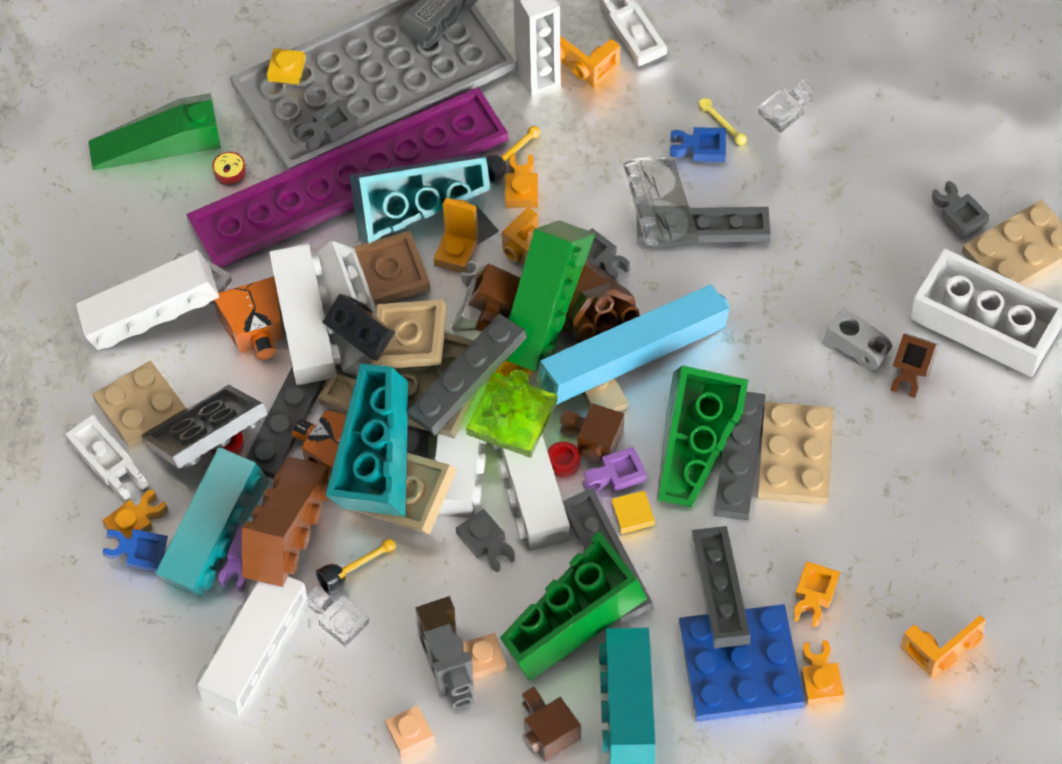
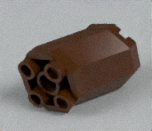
(597, 305)

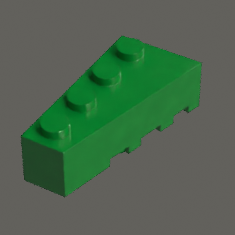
(547, 288)
(574, 608)

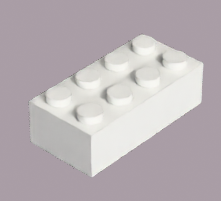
(987, 312)

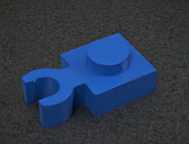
(705, 144)
(143, 550)

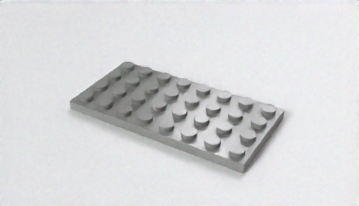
(375, 75)

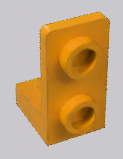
(592, 68)
(518, 236)
(459, 237)
(925, 651)

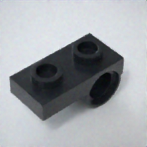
(358, 326)

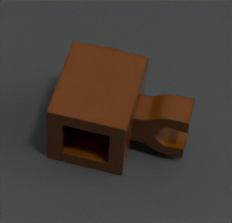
(493, 294)
(914, 358)
(596, 433)
(549, 726)

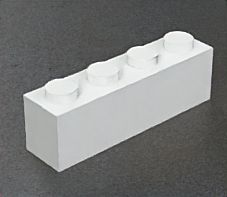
(537, 43)
(344, 276)
(147, 300)
(303, 314)
(466, 457)
(535, 496)
(250, 644)

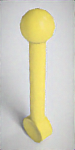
(706, 106)

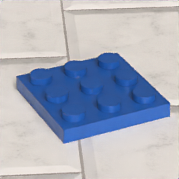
(742, 677)

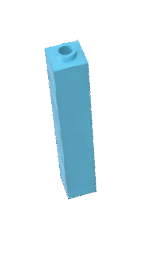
(633, 343)

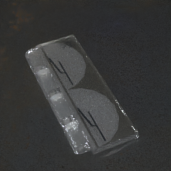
(660, 202)

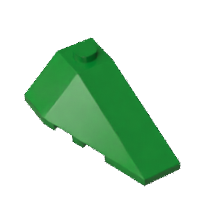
(169, 131)
(697, 425)

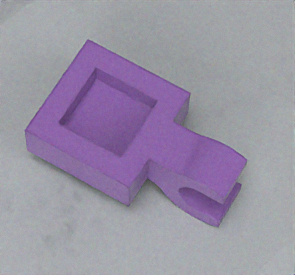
(618, 469)
(234, 564)

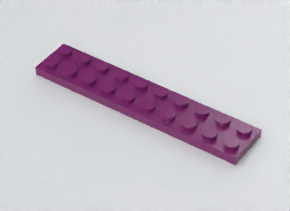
(322, 186)

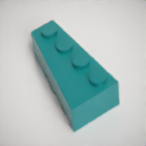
(404, 194)
(373, 445)
(211, 521)
(629, 696)

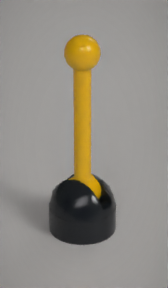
(496, 163)
(333, 577)

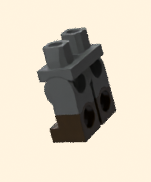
(445, 651)

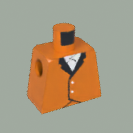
(252, 316)
(322, 439)

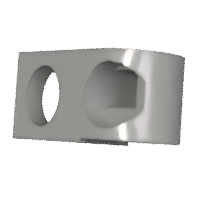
(857, 339)

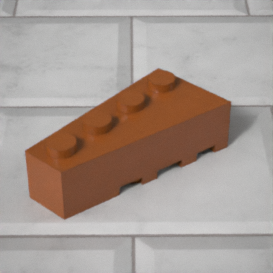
(283, 521)

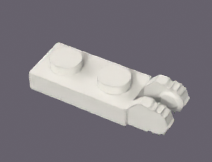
(634, 30)
(105, 456)

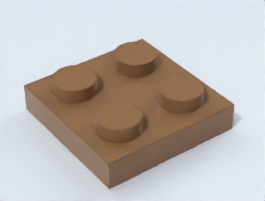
(393, 268)

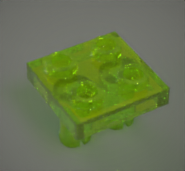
(512, 413)

